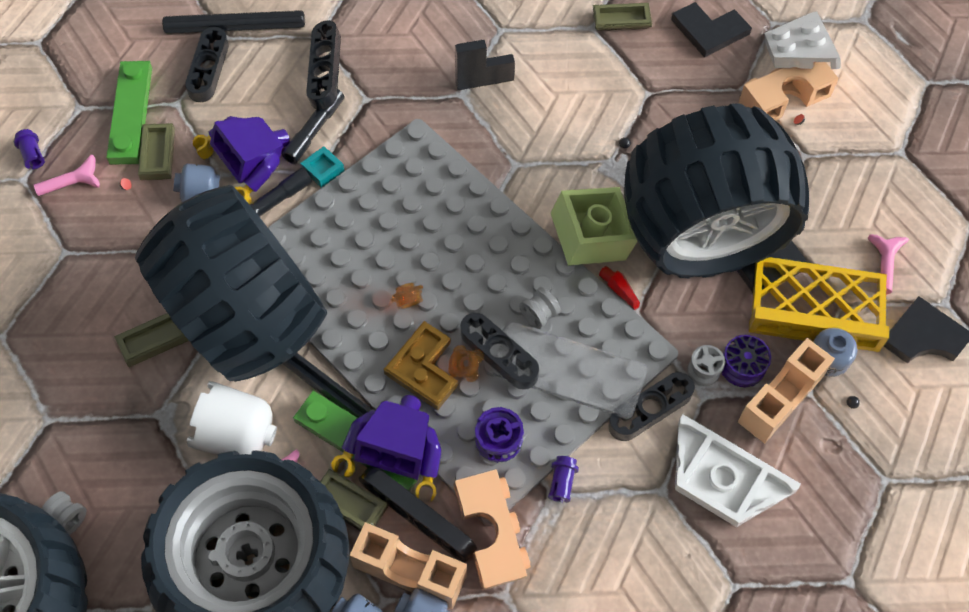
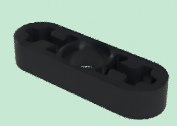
(209, 75)
(496, 336)
(656, 392)

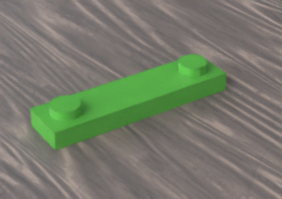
(129, 112)
(332, 425)

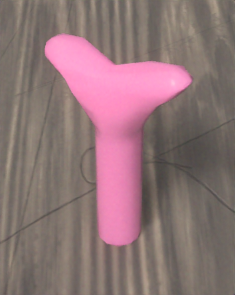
(82, 174)
(887, 249)

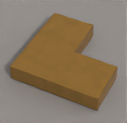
(415, 367)

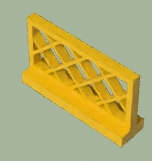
(799, 325)

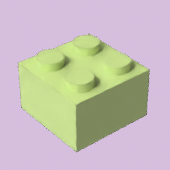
(593, 225)

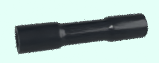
(303, 138)
(285, 189)

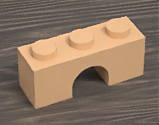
(807, 84)
(787, 390)
(485, 497)
(390, 560)

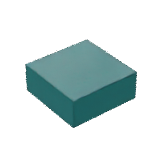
(323, 166)

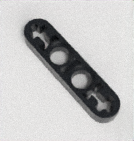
(323, 99)
(418, 513)

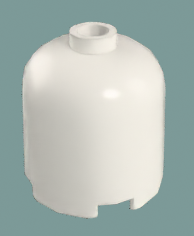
(231, 421)

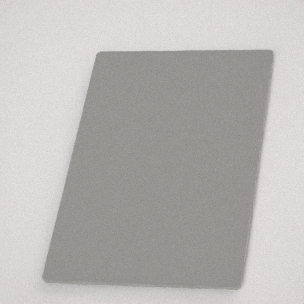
(439, 223)

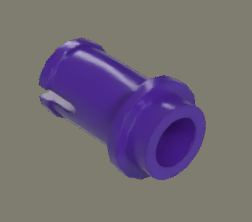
(27, 143)
(563, 477)

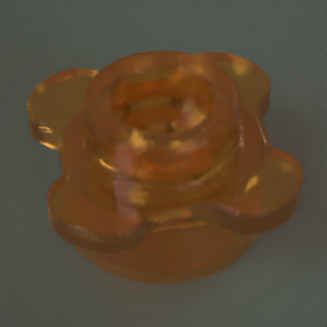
(407, 295)
(457, 359)

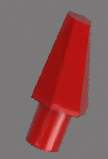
(618, 283)

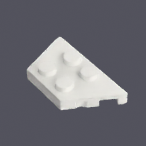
(801, 44)
(725, 476)

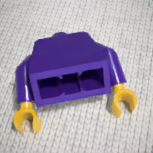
(246, 149)
(394, 440)

